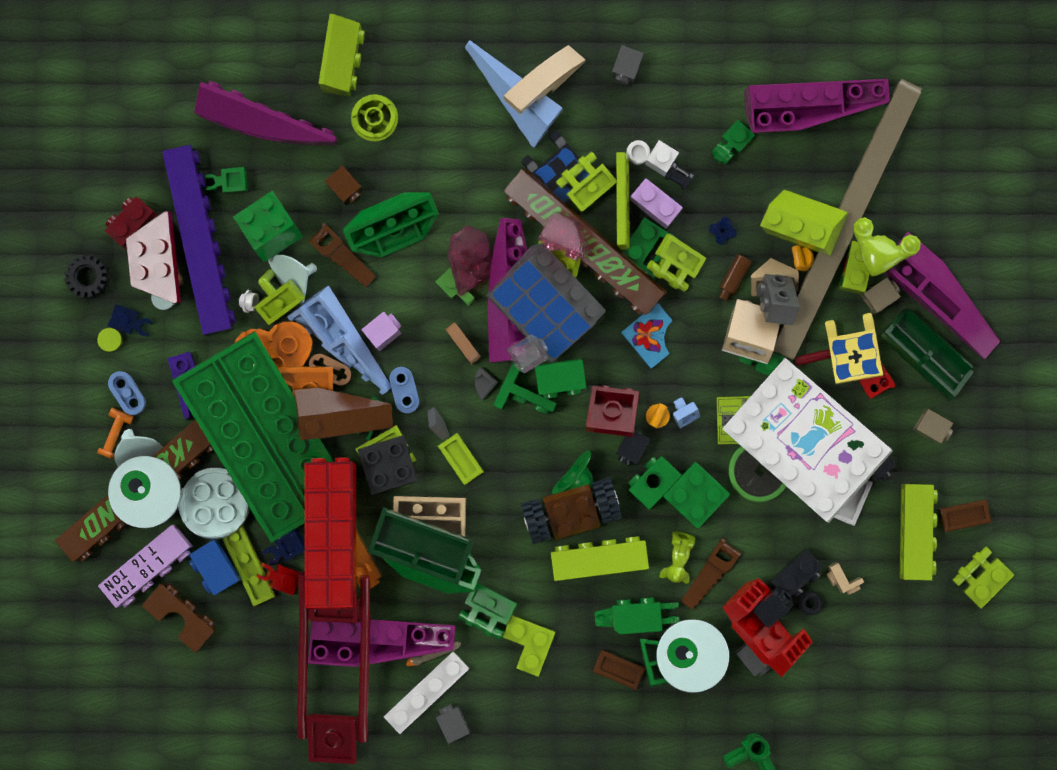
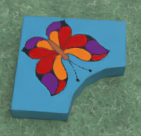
(647, 335)

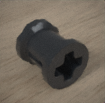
(679, 175)

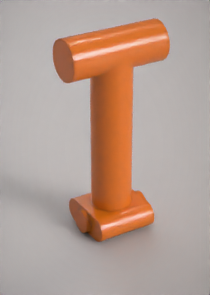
(120, 418)

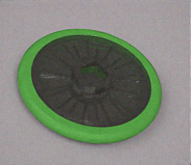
(748, 483)

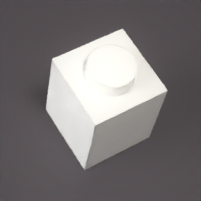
(661, 158)

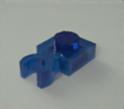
(126, 320)
(287, 546)

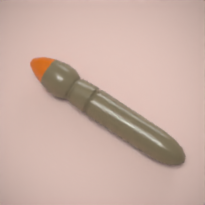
(418, 660)

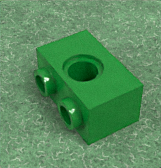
(667, 477)

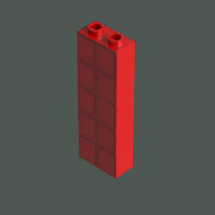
(330, 534)

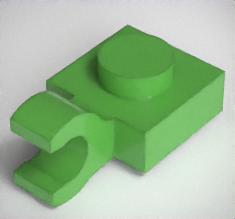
(447, 284)

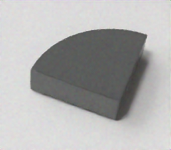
(484, 383)
(437, 424)

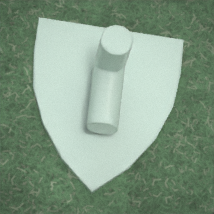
(289, 268)
(135, 446)

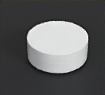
(638, 152)

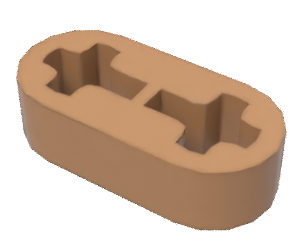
(463, 343)
(336, 365)

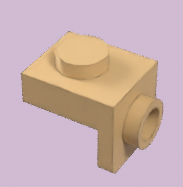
(837, 577)

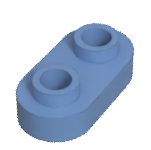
(404, 389)
(127, 393)

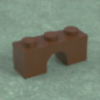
(197, 628)

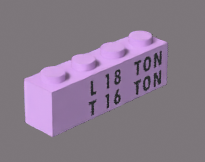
(146, 566)

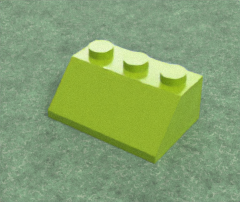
(341, 56)
(804, 222)

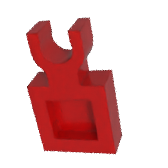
(282, 579)

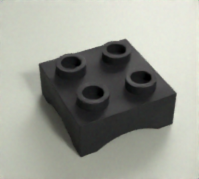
(387, 465)

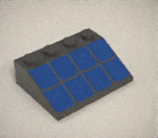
(546, 301)

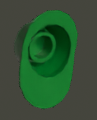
(576, 476)

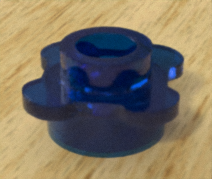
(724, 224)

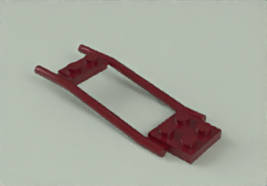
(334, 736)

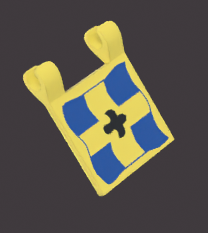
(854, 354)

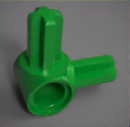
(744, 752)

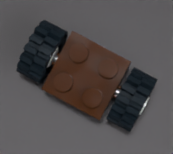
(571, 511)

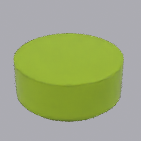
(109, 340)

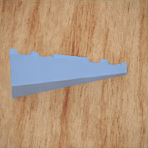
(537, 117)
(329, 323)

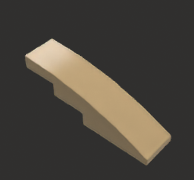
(543, 79)

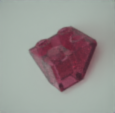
(566, 235)
(469, 258)

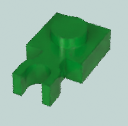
(231, 180)

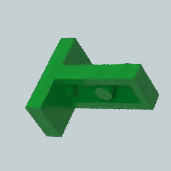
(521, 395)

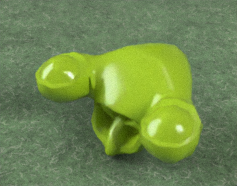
(879, 251)

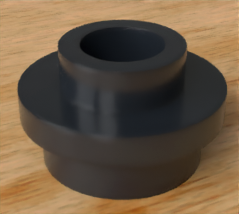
(817, 603)

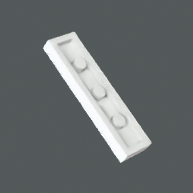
(426, 692)

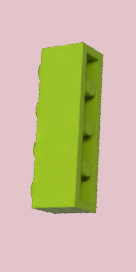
(917, 532)
(599, 560)

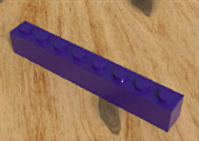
(198, 240)

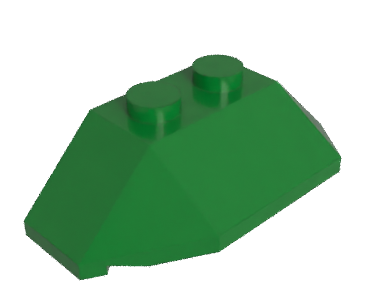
(392, 224)
(466, 584)

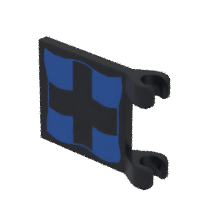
(554, 166)

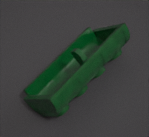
(927, 353)
(420, 546)

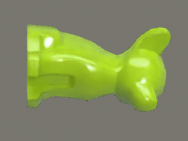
(682, 544)

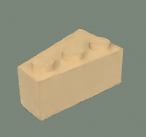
(437, 511)

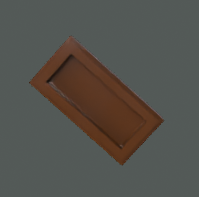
(965, 515)
(618, 669)

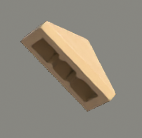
(773, 267)

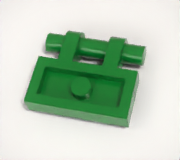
(492, 604)

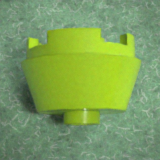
(374, 117)

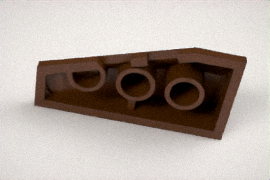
(332, 413)

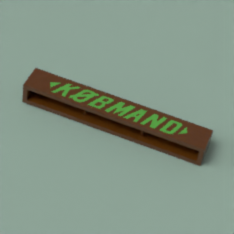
(605, 258)
(101, 520)

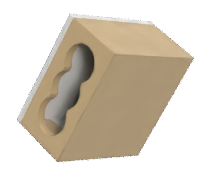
(749, 333)

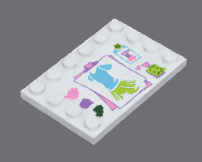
(807, 440)

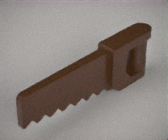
(342, 255)
(710, 573)

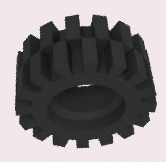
(77, 266)

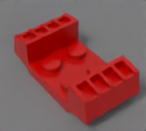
(772, 644)

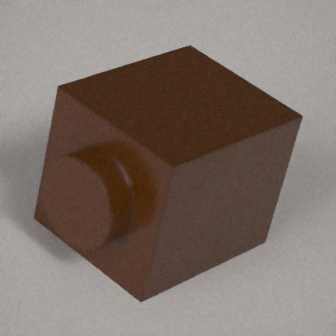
(344, 186)

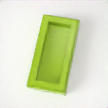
(460, 459)

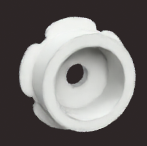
(248, 301)

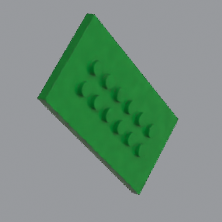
(253, 430)

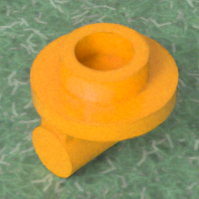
(802, 258)
(657, 415)

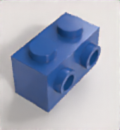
(214, 567)

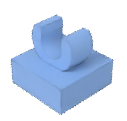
(685, 413)

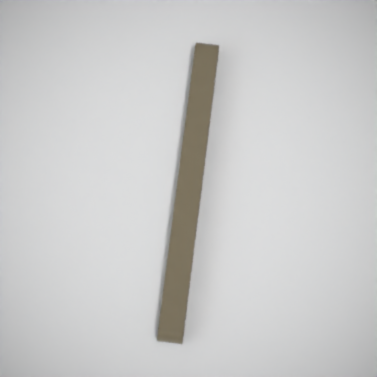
(854, 202)

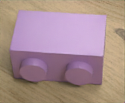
(656, 203)
(382, 330)

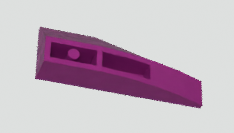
(810, 104)
(256, 119)
(508, 249)
(937, 290)
(389, 640)

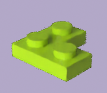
(535, 641)

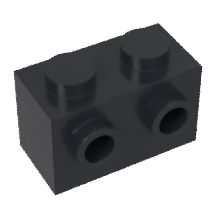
(797, 573)

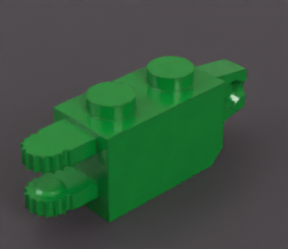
(636, 617)

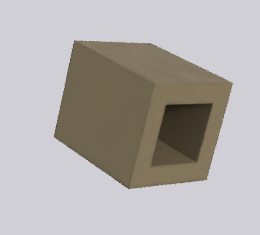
(881, 295)
(933, 427)

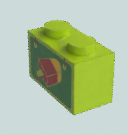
(854, 273)

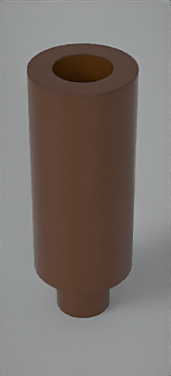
(734, 277)

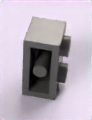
(778, 299)

